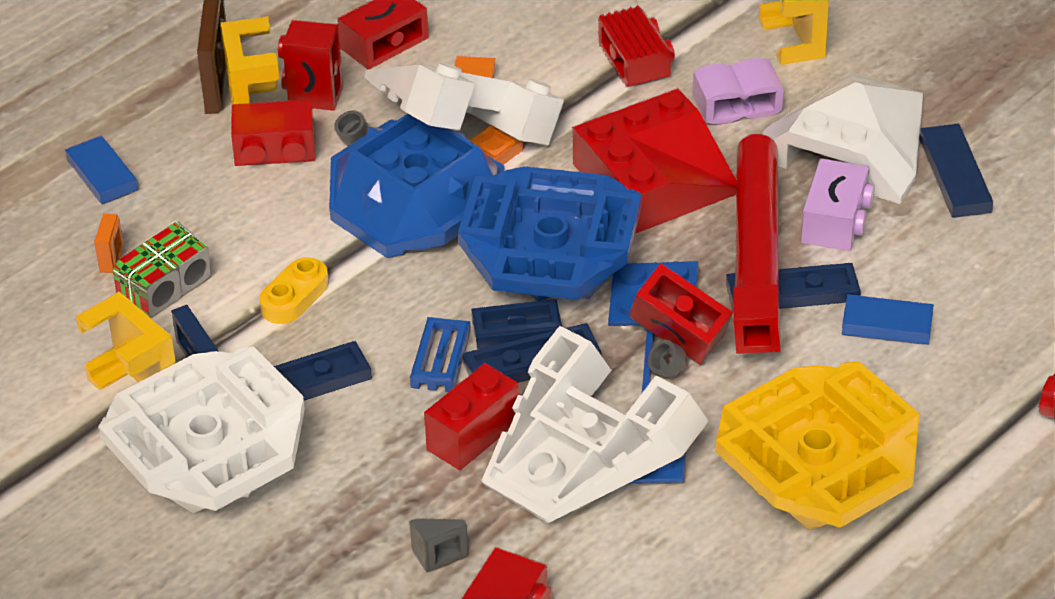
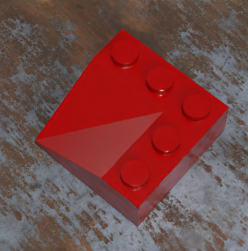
(660, 152)

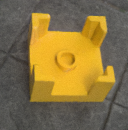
(809, 22)
(248, 73)
(138, 342)

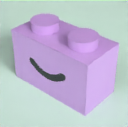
(836, 204)

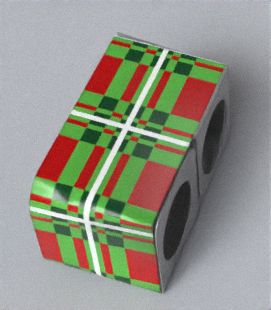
(162, 269)

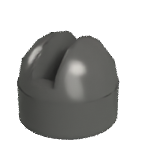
(351, 126)
(663, 366)

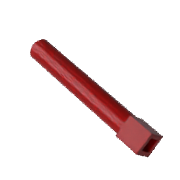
(757, 252)

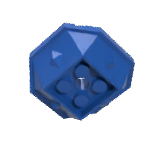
(405, 185)
(548, 230)

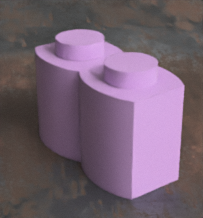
(737, 91)

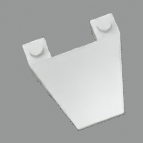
(445, 94)
(577, 449)

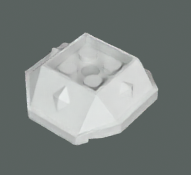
(207, 428)

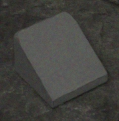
(438, 541)

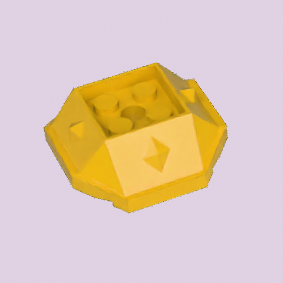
(822, 442)

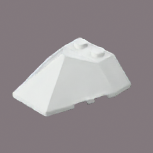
(861, 125)

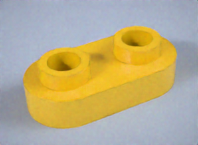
(294, 290)

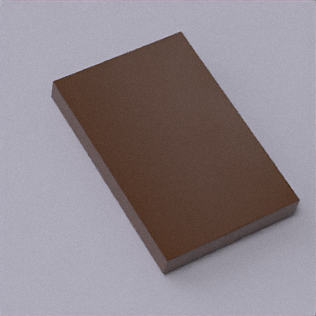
(211, 55)

